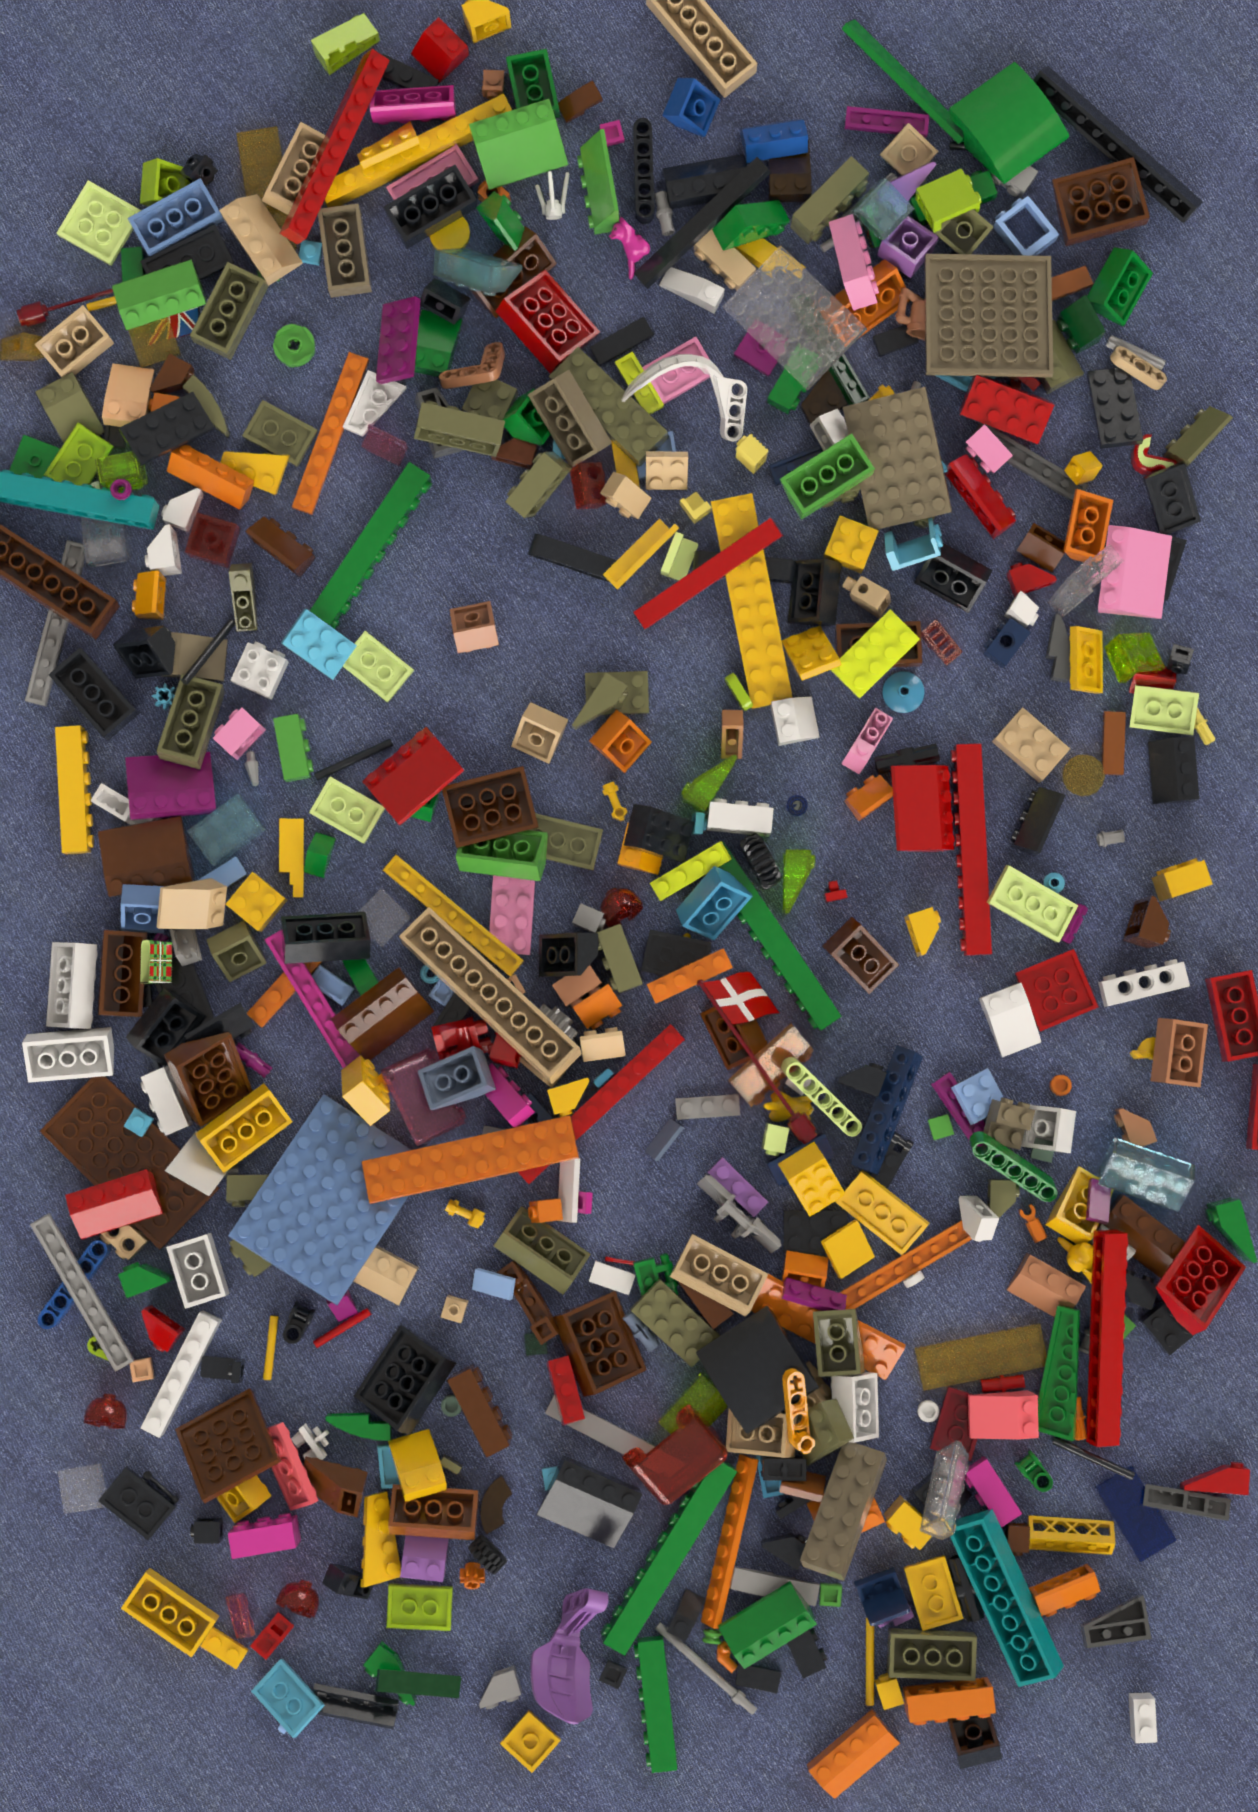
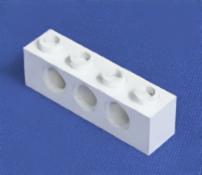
(1176, 980)

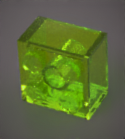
(121, 467)

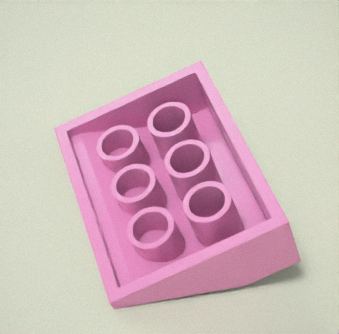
(1139, 581)

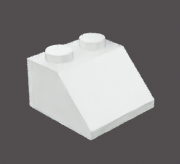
(164, 553)
(794, 720)
(1051, 1125)

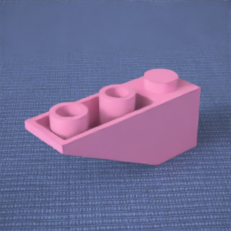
(867, 741)

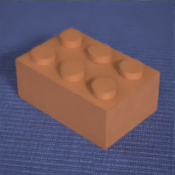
(1179, 1052)

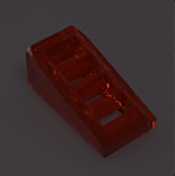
(935, 647)

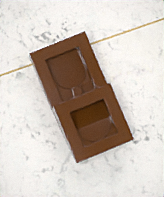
(579, 101)

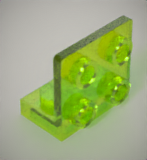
(1133, 654)

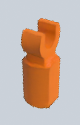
(1033, 1225)

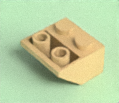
(602, 1045)

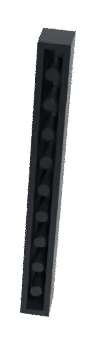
(1117, 144)

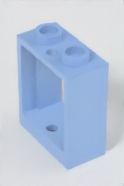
(1011, 241)

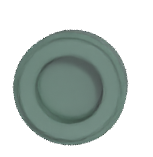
(450, 1406)

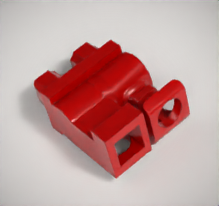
(462, 1034)

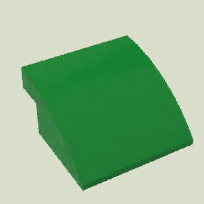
(1008, 123)

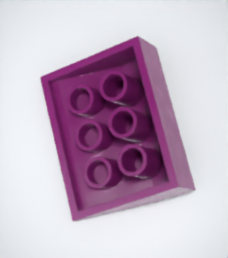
(168, 788)

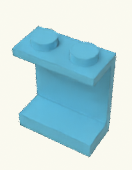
(913, 550)

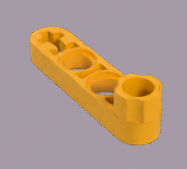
(801, 1441)

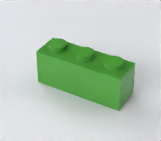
(293, 747)

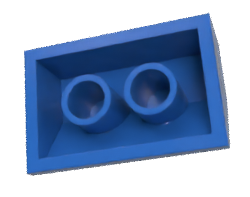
(775, 140)

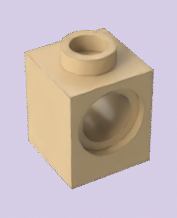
(454, 1308)

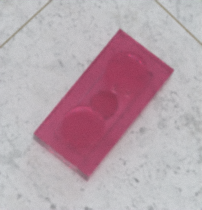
(240, 1615)

